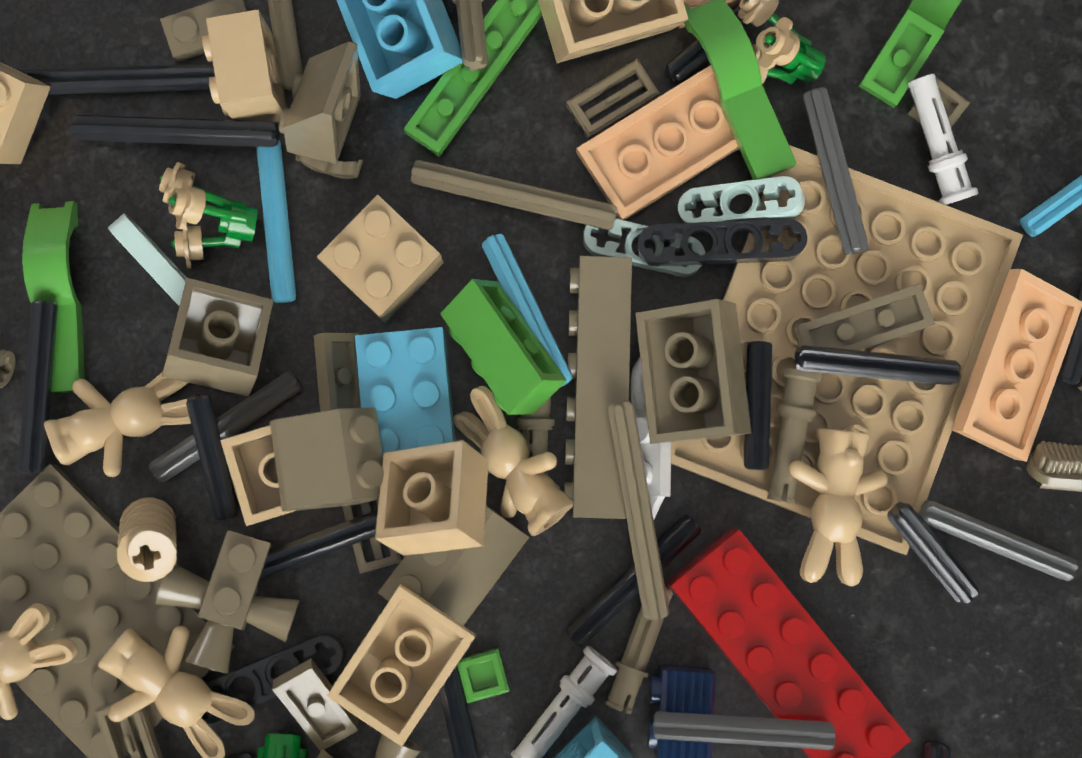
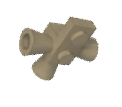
(228, 600)

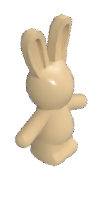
(131, 414)
(508, 455)
(836, 512)
(22, 654)
(177, 694)

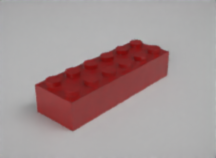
(782, 649)

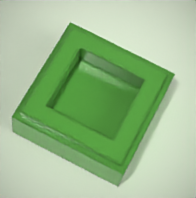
(483, 675)

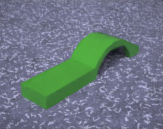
(907, 49)
(741, 89)
(49, 279)

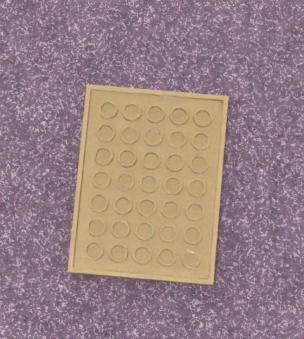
(908, 423)

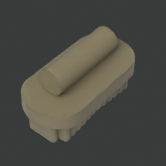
(1056, 466)

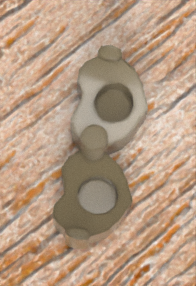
(342, 170)

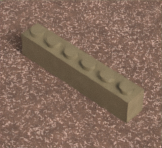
(600, 380)

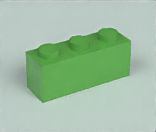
(502, 347)

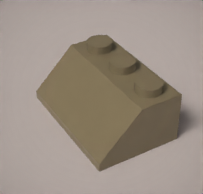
(693, 372)
(460, 577)

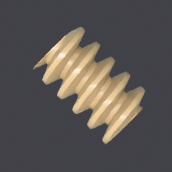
(147, 539)

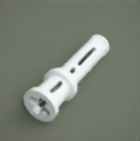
(947, 160)
(575, 693)

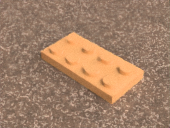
(660, 145)
(1017, 365)

